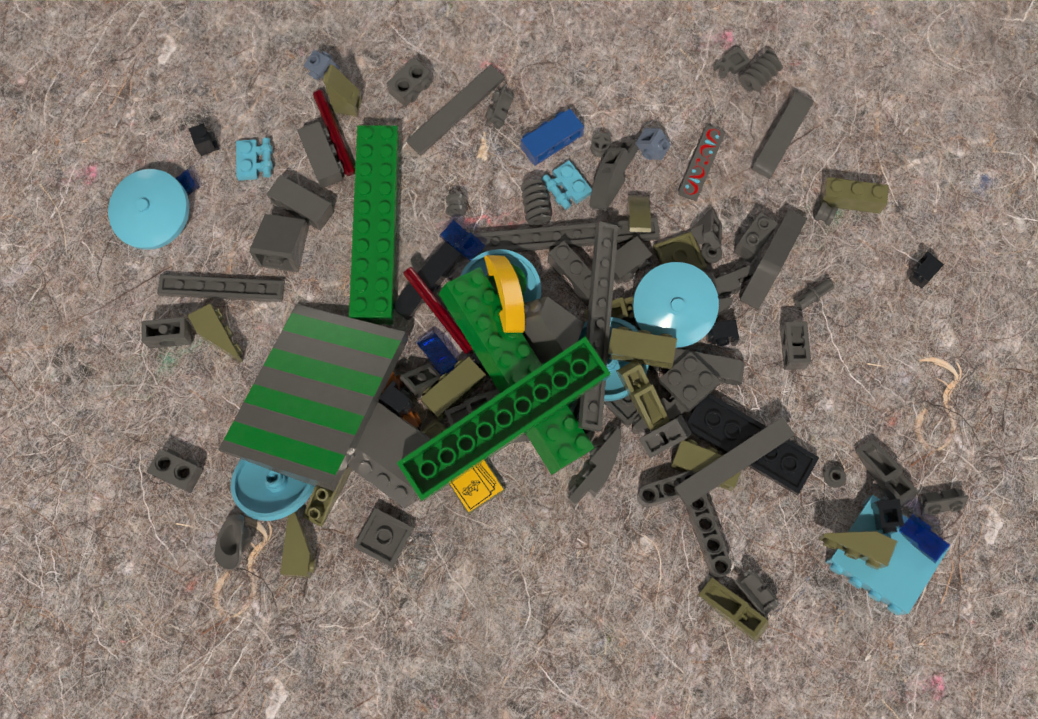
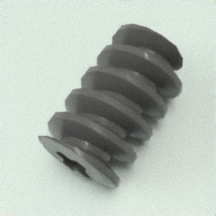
(761, 72)
(535, 202)

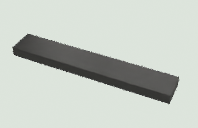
(455, 110)
(220, 288)
(734, 461)

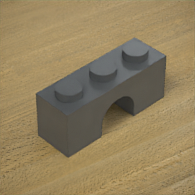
(567, 263)

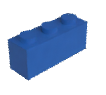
(552, 136)

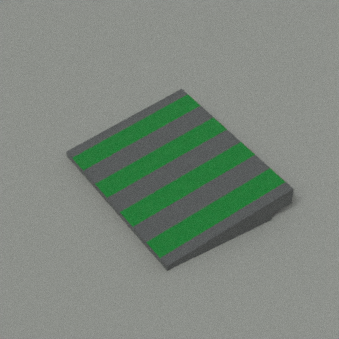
(314, 396)

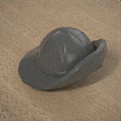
(232, 542)

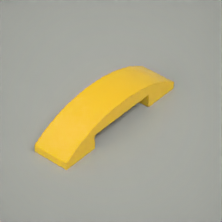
(510, 293)

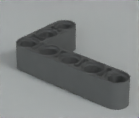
(773, 259)
(695, 516)

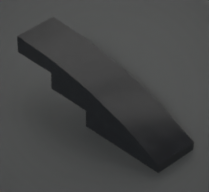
(432, 274)

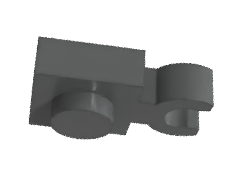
(733, 61)

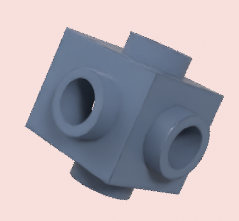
(318, 64)
(653, 143)

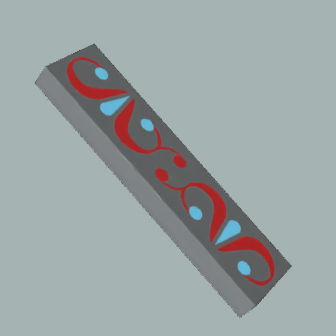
(701, 163)

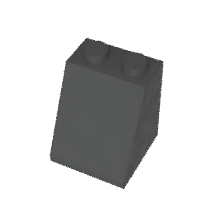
(280, 242)
(550, 328)

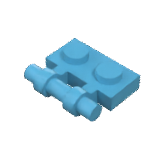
(247, 159)
(571, 181)

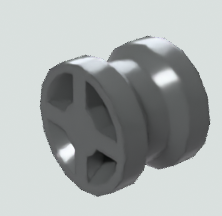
(600, 139)
(455, 205)
(826, 213)

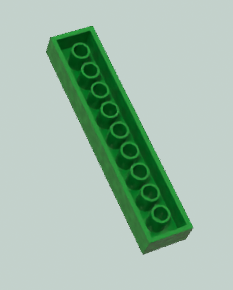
(374, 225)
(507, 361)
(503, 419)

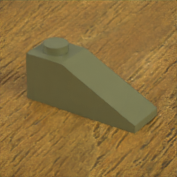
(297, 553)

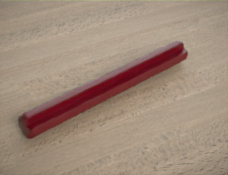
(334, 133)
(437, 309)

